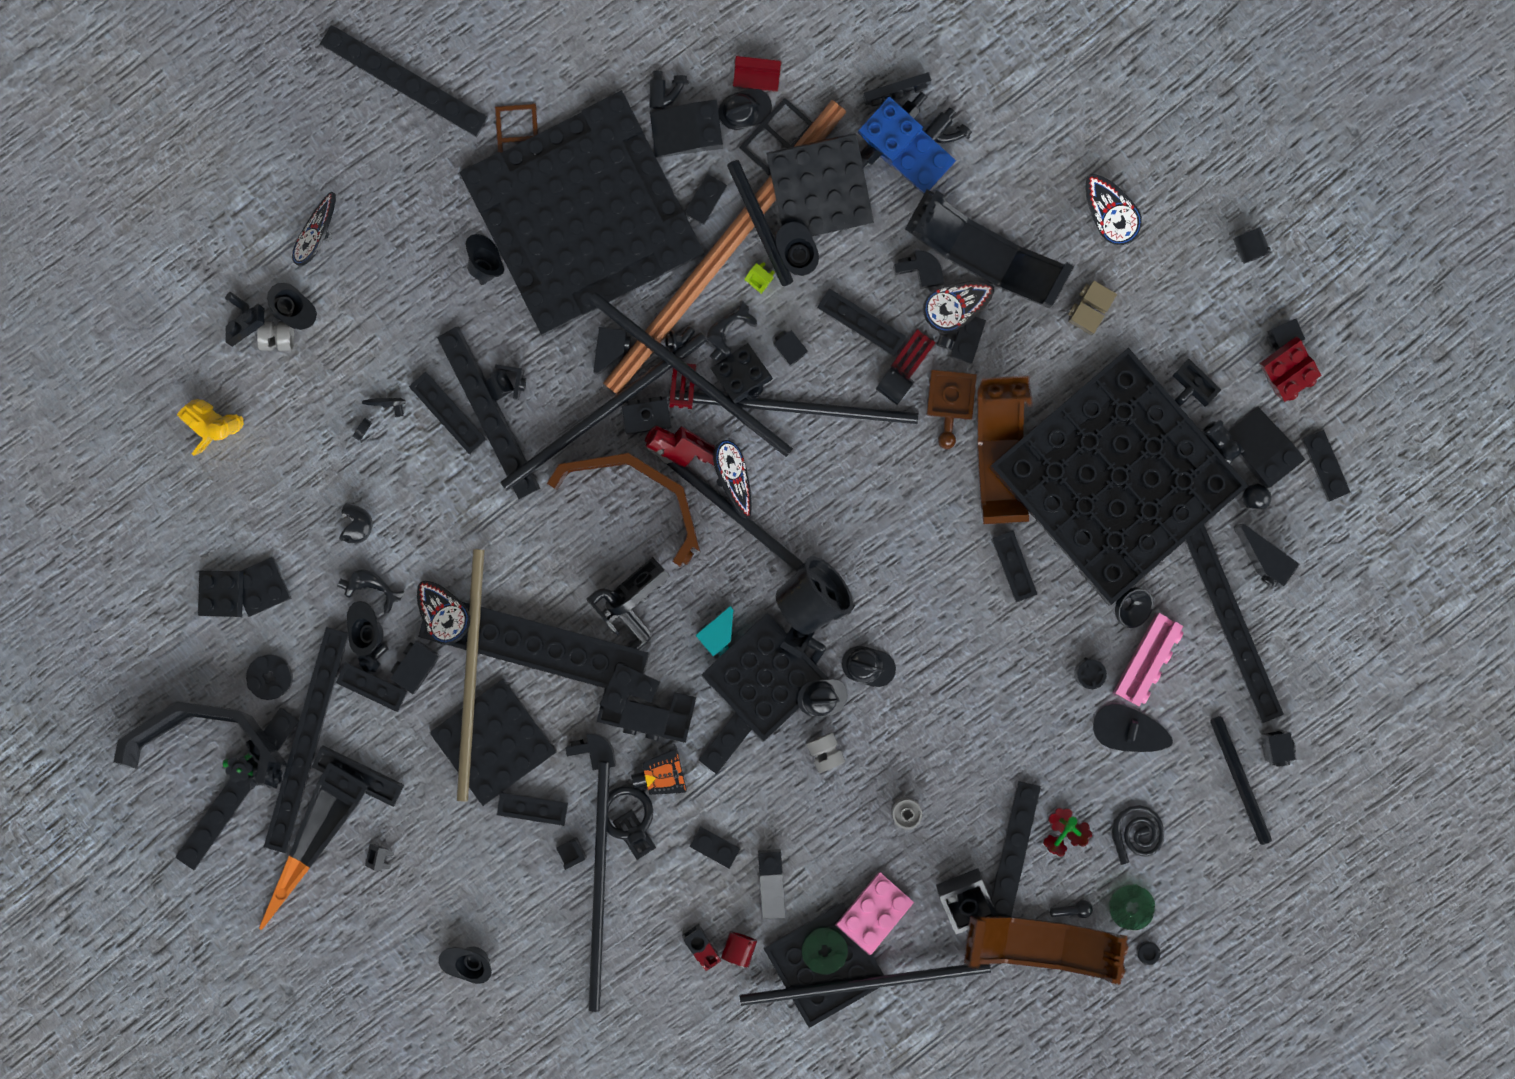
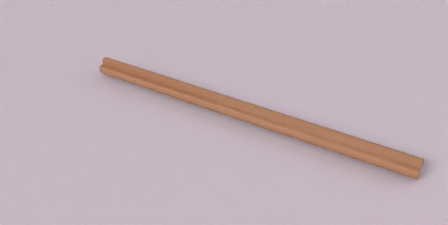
(712, 262)

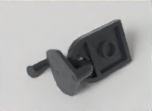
(627, 596)

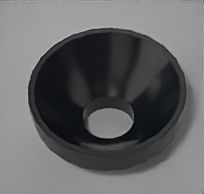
(1138, 610)

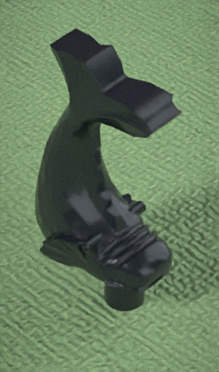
(717, 333)
(365, 578)

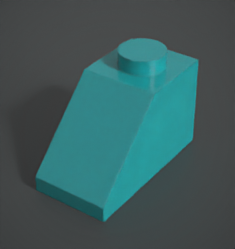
(718, 633)

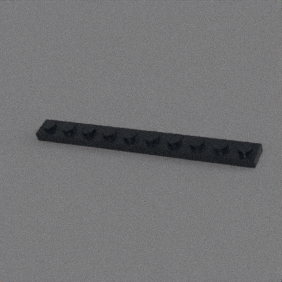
(1233, 625)
(306, 740)

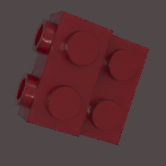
(1290, 370)

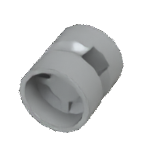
(274, 336)
(823, 744)
(906, 813)

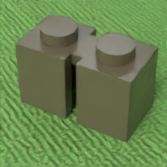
(1098, 298)

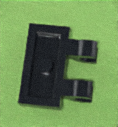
(966, 341)

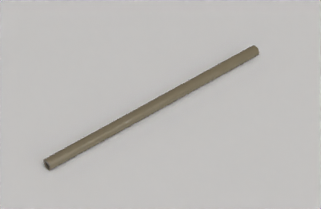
(470, 675)

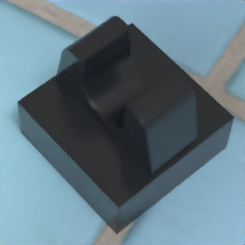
(376, 857)

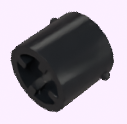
(1252, 245)
(894, 385)
(1090, 674)

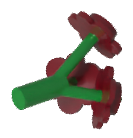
(1067, 825)

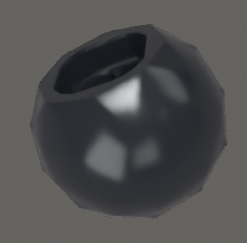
(1257, 496)

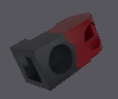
(701, 947)

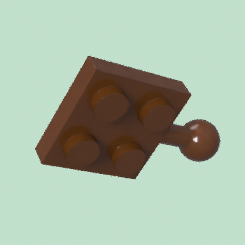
(951, 397)

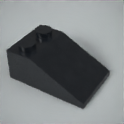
(686, 129)
(1266, 448)
(1266, 558)

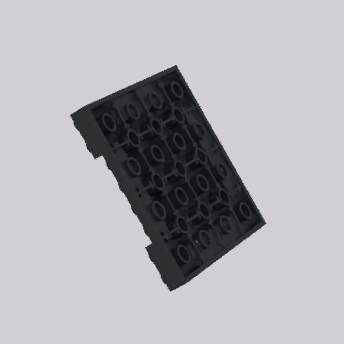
(582, 213)
(1118, 476)

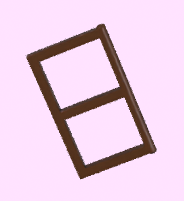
(500, 140)

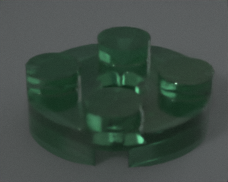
(1131, 920)
(835, 958)

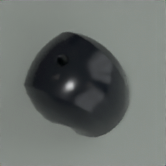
(360, 527)

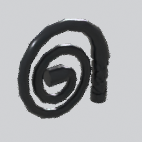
(1143, 831)

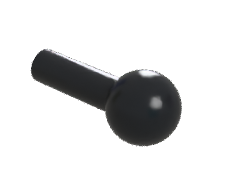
(1082, 909)

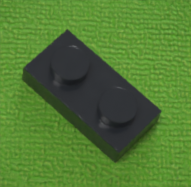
(705, 199)
(715, 847)

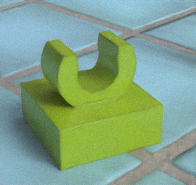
(759, 278)

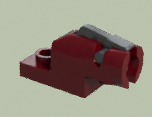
(679, 446)

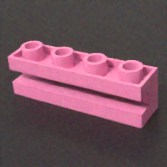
(1148, 659)

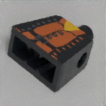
(662, 774)

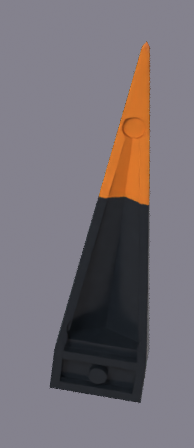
(330, 807)

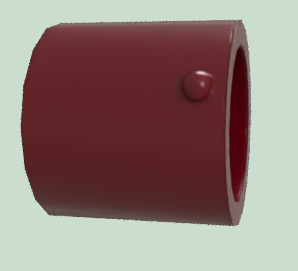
(739, 949)

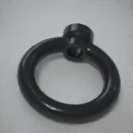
(635, 834)

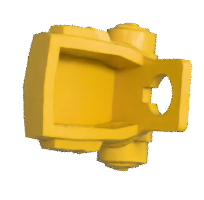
(208, 424)

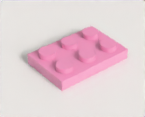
(874, 913)

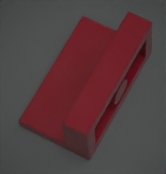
(757, 73)

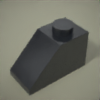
(610, 348)

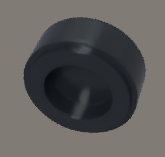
(362, 429)
(1148, 953)

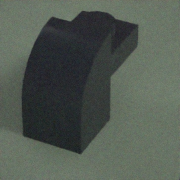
(927, 268)
(598, 747)

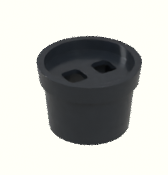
(814, 596)

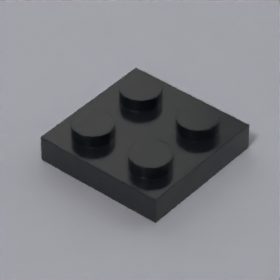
(263, 587)
(220, 593)

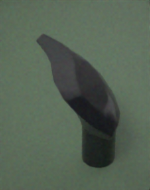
(387, 402)

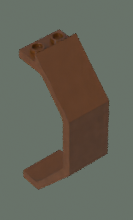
(998, 430)
(684, 554)
(1046, 946)

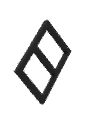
(764, 124)

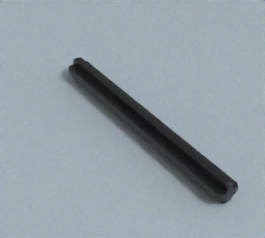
(759, 221)
(1241, 780)

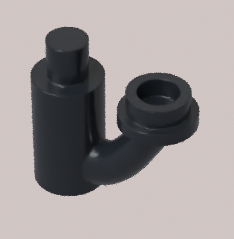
(657, 95)
(940, 125)

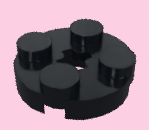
(281, 672)

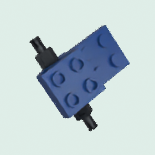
(903, 144)

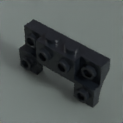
(653, 720)

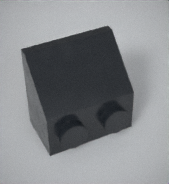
(965, 898)

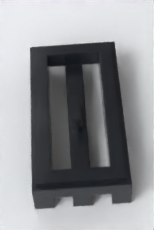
(616, 822)

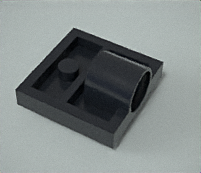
(742, 374)

